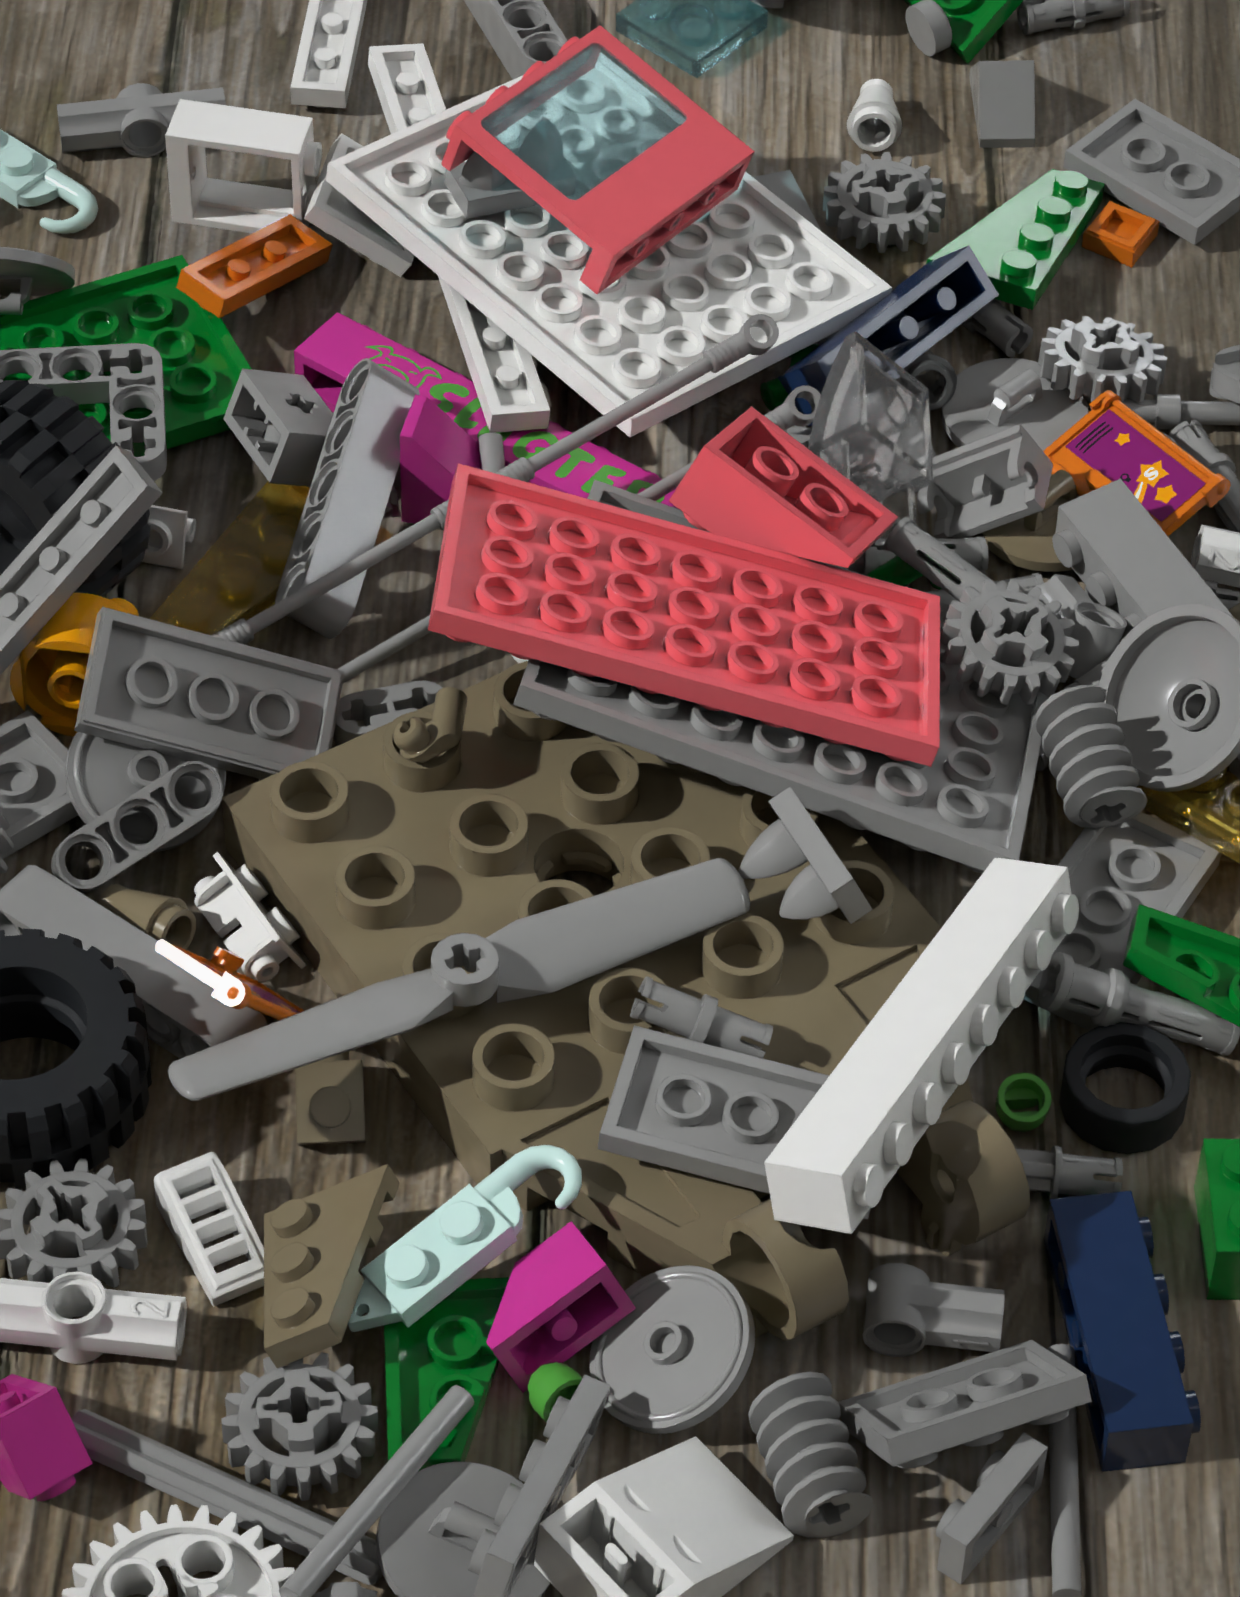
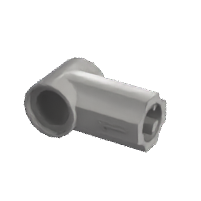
(1095, 626)
(912, 1312)

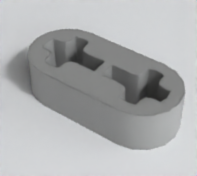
(380, 707)

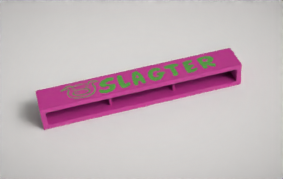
(342, 343)

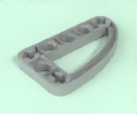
(121, 389)

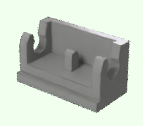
(987, 484)

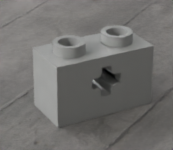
(279, 424)

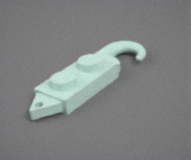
(34, 180)
(455, 1241)

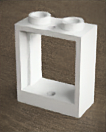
(242, 130)

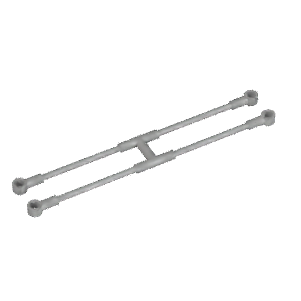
(524, 470)

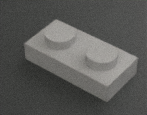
(1002, 1492)

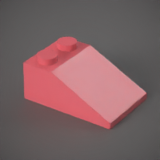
(778, 495)

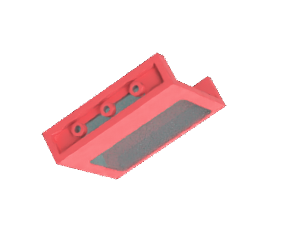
(605, 151)

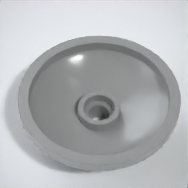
(1161, 682)

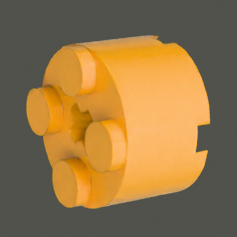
(55, 661)

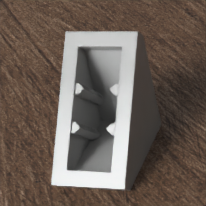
(1004, 103)

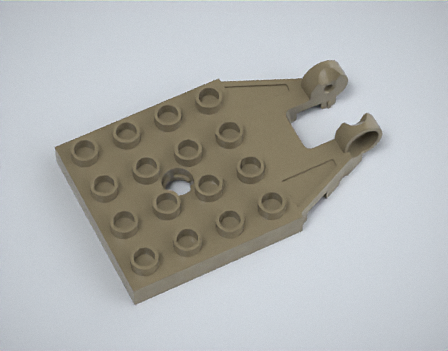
(400, 853)

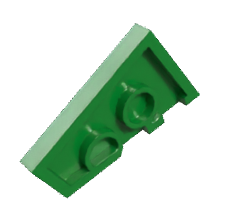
(434, 1355)

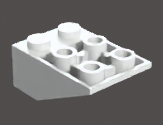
(659, 1531)

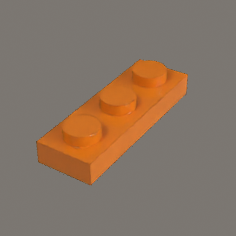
(254, 266)

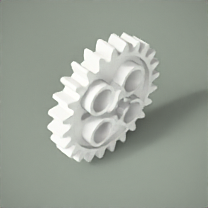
(186, 1549)

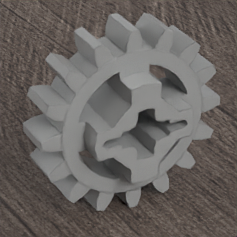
(884, 202)
(1102, 358)
(1008, 641)
(72, 1225)
(300, 1425)

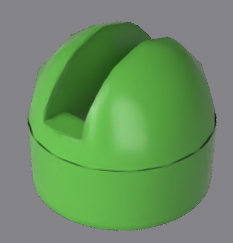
(1023, 1092)
(548, 1384)

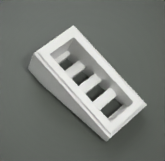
(194, 1191)

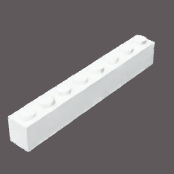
(920, 1046)

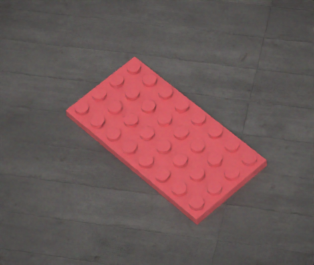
(689, 615)

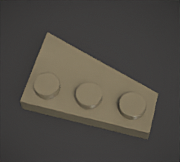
(315, 1260)

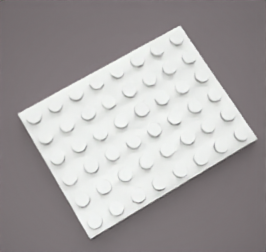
(648, 324)

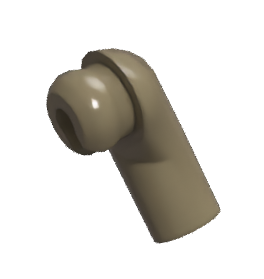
(443, 732)

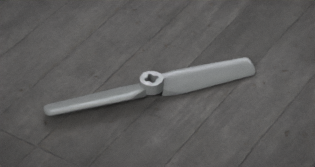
(518, 961)

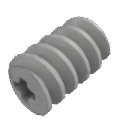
(1089, 758)
(809, 1456)

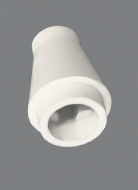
(874, 118)

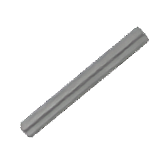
(222, 1492)

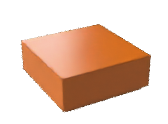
(1120, 234)

